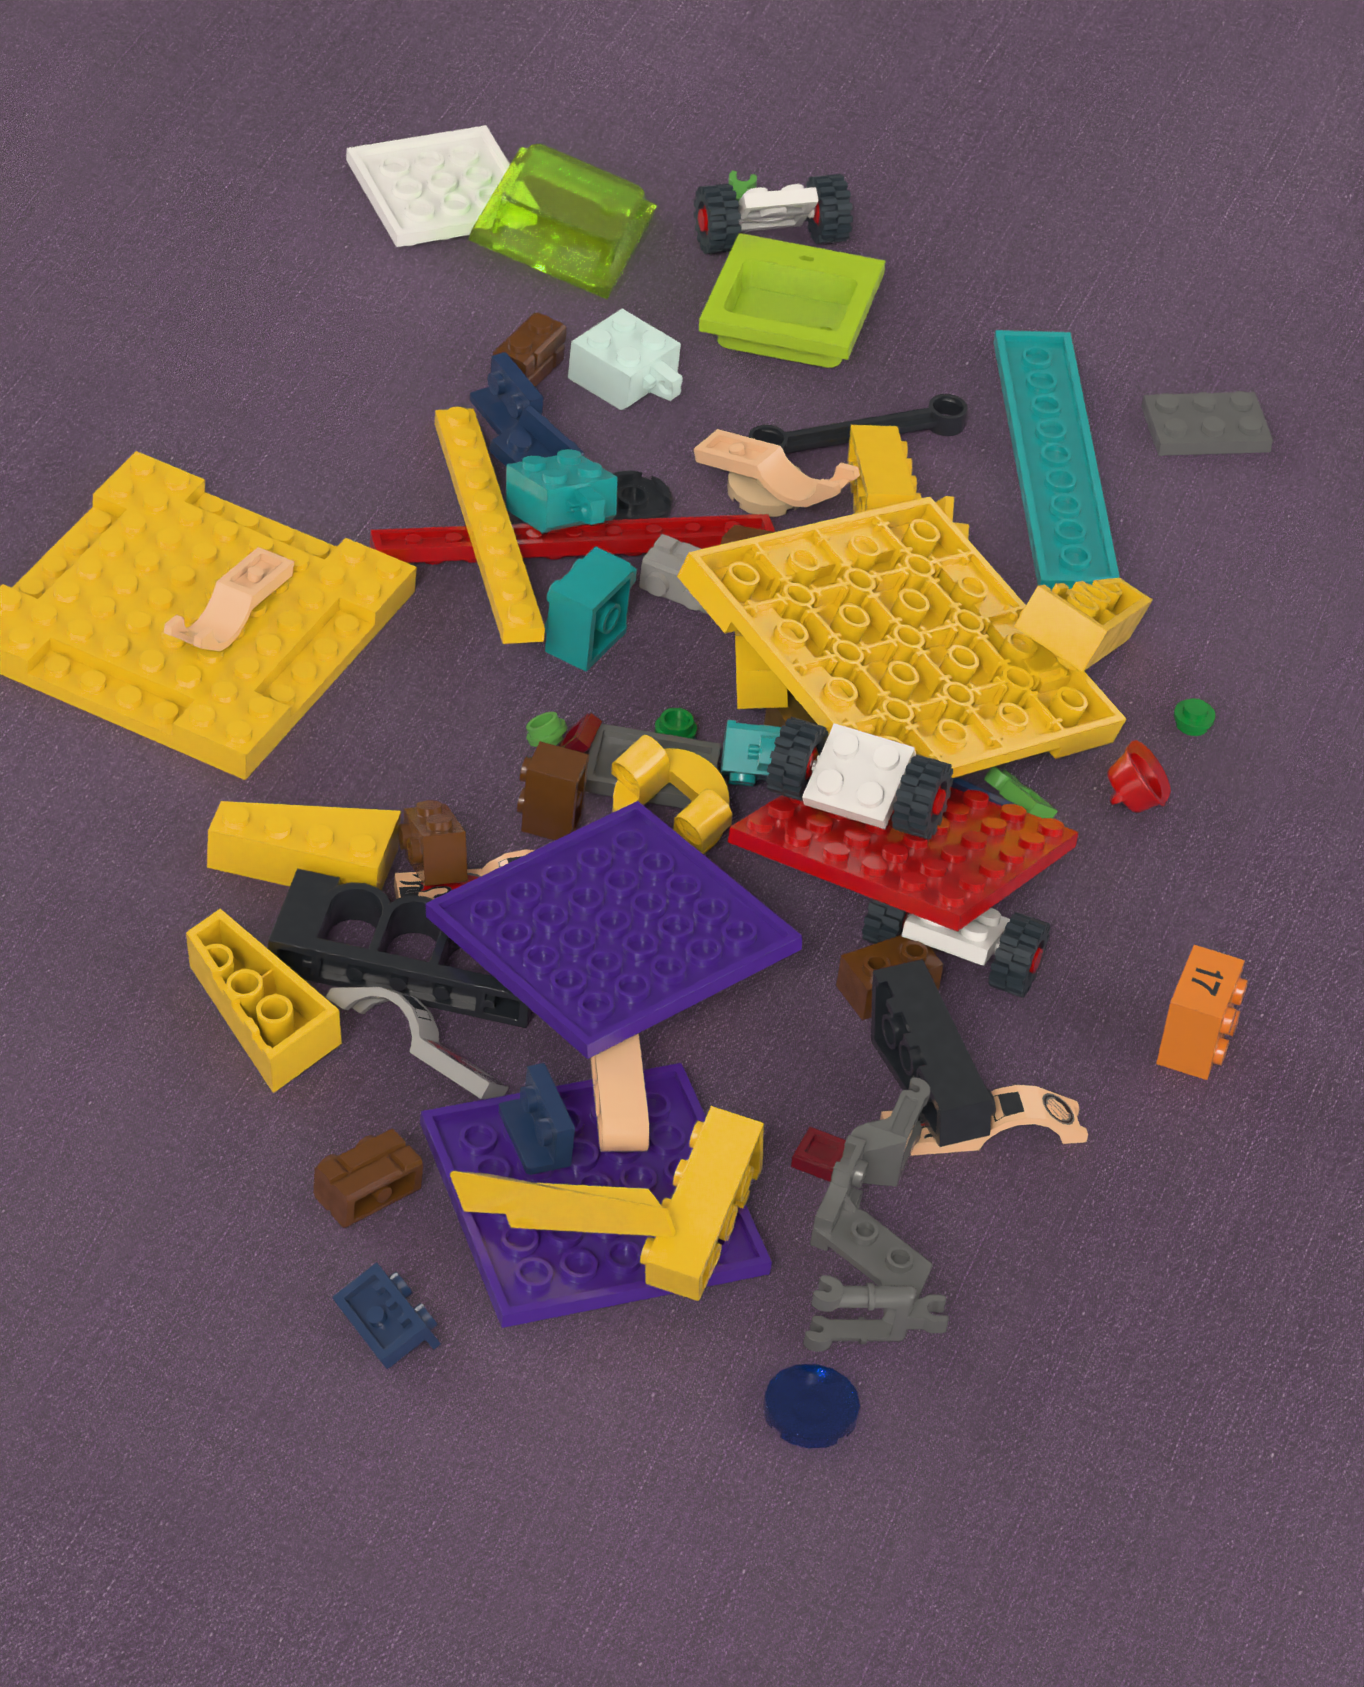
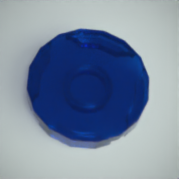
(811, 1405)

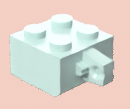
(625, 361)

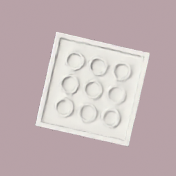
(430, 183)

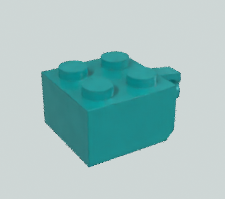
(560, 491)
(589, 608)
(747, 752)

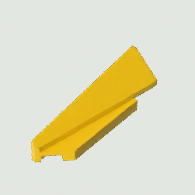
(564, 1206)

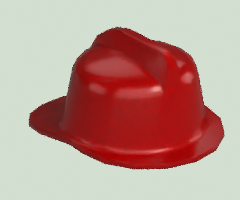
(1138, 779)

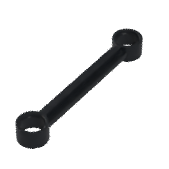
(839, 433)

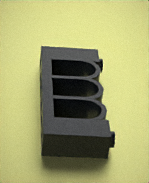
(319, 903)

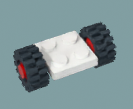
(822, 204)
(860, 777)
(1015, 941)

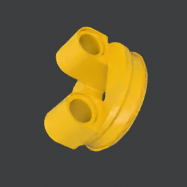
(649, 768)

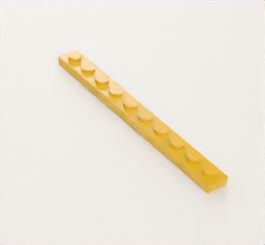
(489, 527)

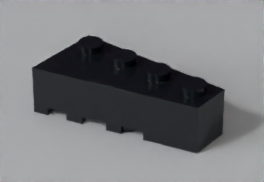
(922, 1042)

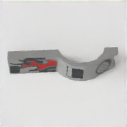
(425, 1037)

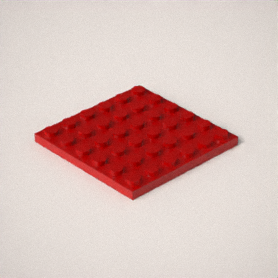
(950, 879)

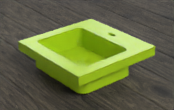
(791, 300)

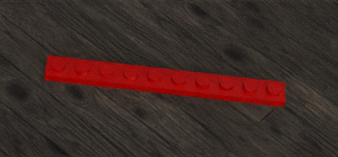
(624, 536)

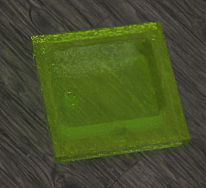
(565, 218)

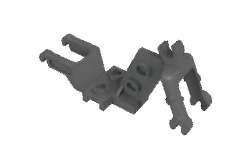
(877, 1156)

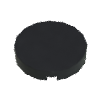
(641, 497)

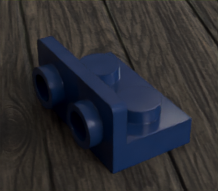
(507, 394)
(530, 437)
(539, 1123)
(383, 1315)

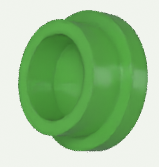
(546, 728)

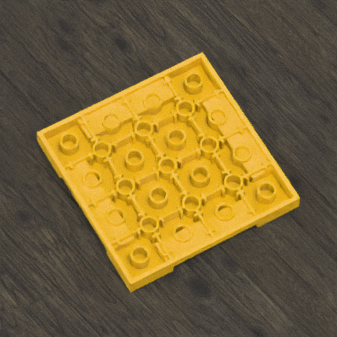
(153, 548)
(902, 637)

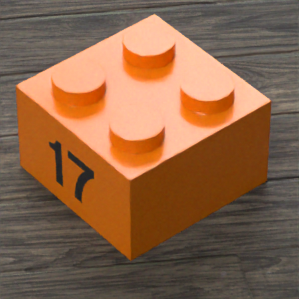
(1202, 1013)

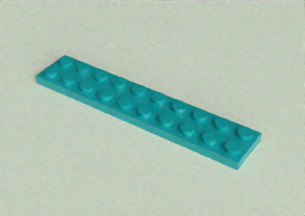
(1054, 458)

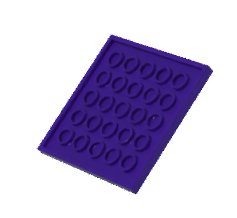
(613, 928)
(563, 1273)

